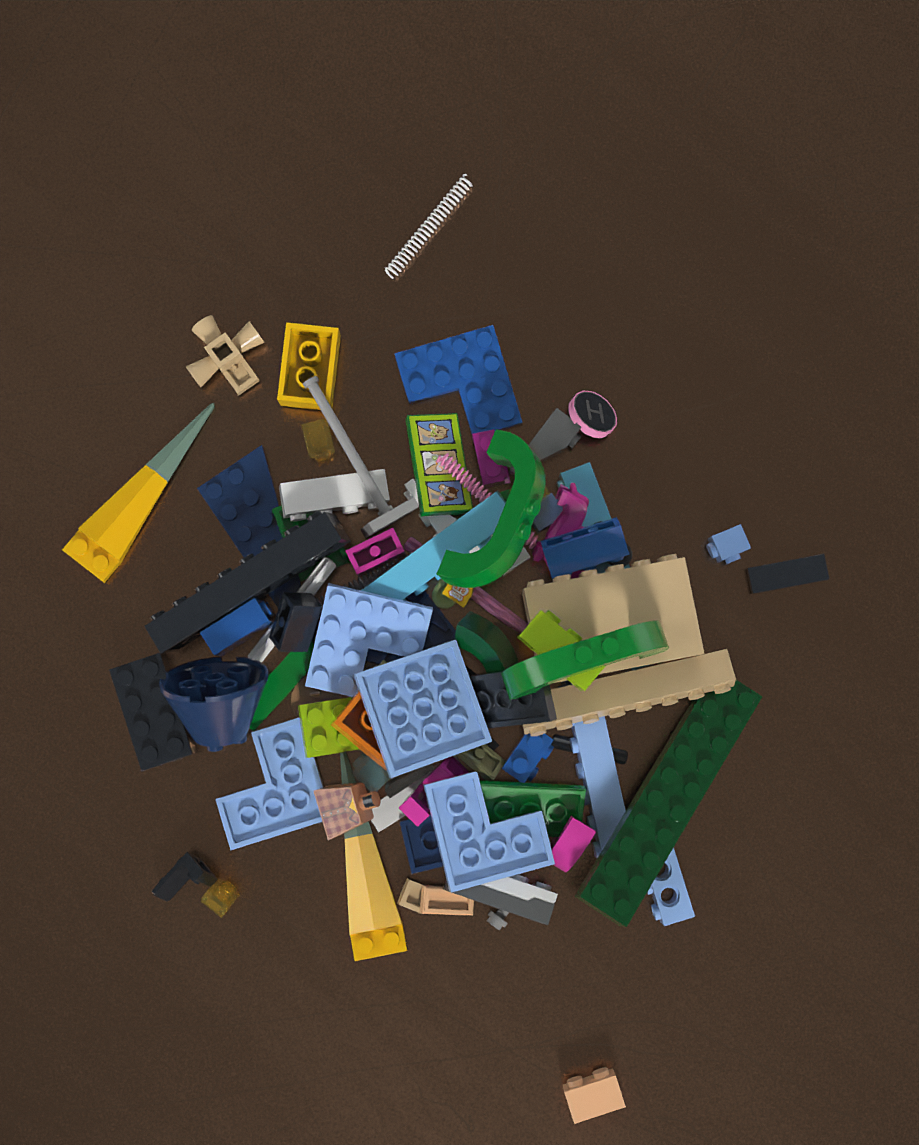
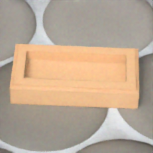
(438, 901)

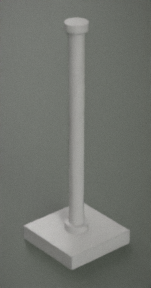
(386, 513)

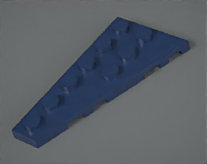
(243, 504)

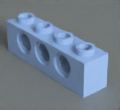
(679, 906)

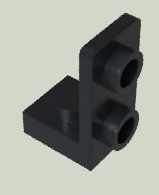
(185, 868)

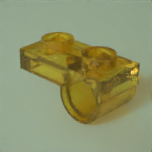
(220, 897)

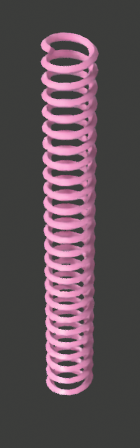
(465, 480)

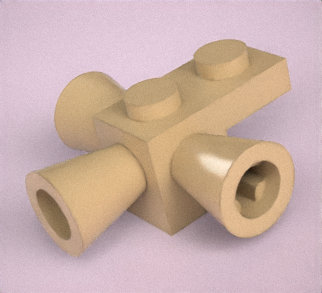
(225, 355)

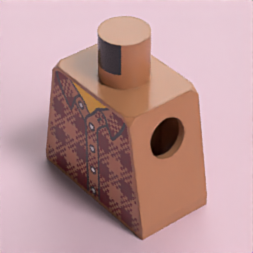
(345, 807)

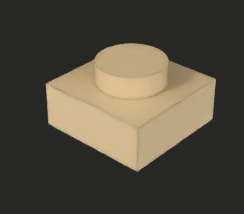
(411, 895)

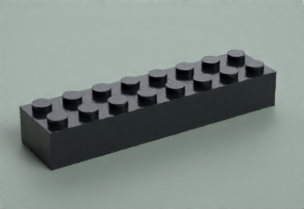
(252, 579)

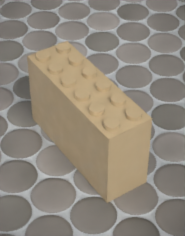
(622, 599)

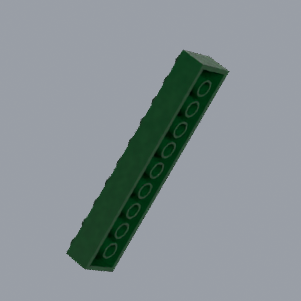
(666, 802)

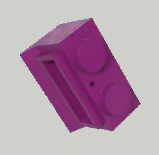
(491, 473)

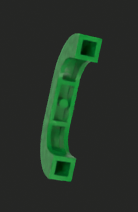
(514, 523)
(583, 656)

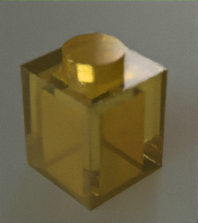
(318, 439)

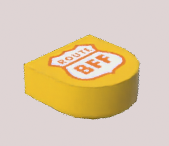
(458, 594)

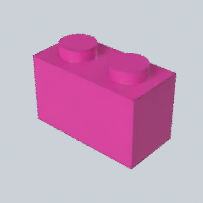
(375, 552)

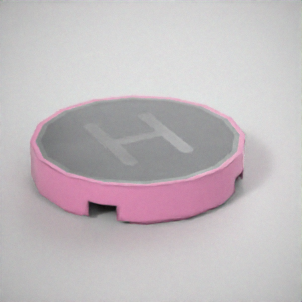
(592, 414)

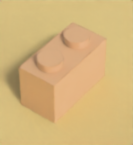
(593, 1095)

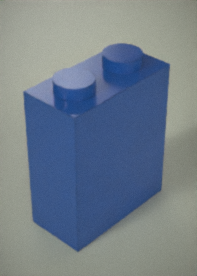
(238, 626)

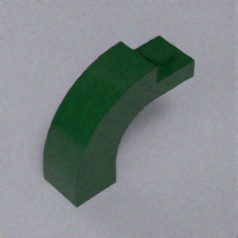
(485, 642)

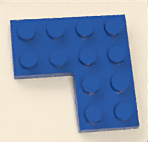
(465, 364)

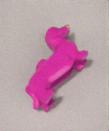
(569, 519)

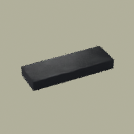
(787, 573)

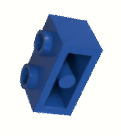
(525, 756)

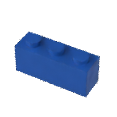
(585, 548)

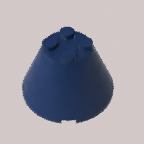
(216, 698)

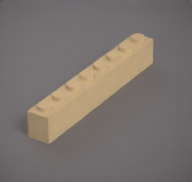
(639, 690)

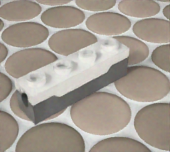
(514, 897)

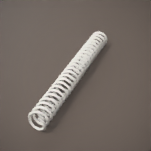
(425, 225)

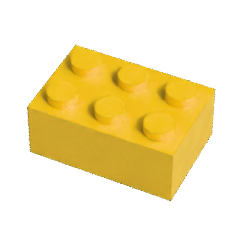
(306, 354)

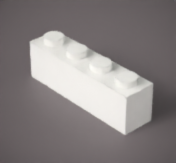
(329, 494)

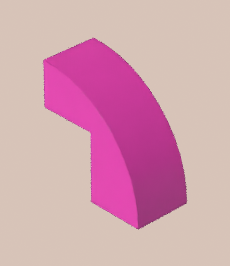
(416, 804)
(571, 843)

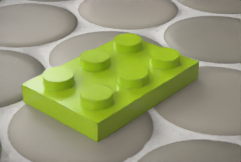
(316, 728)

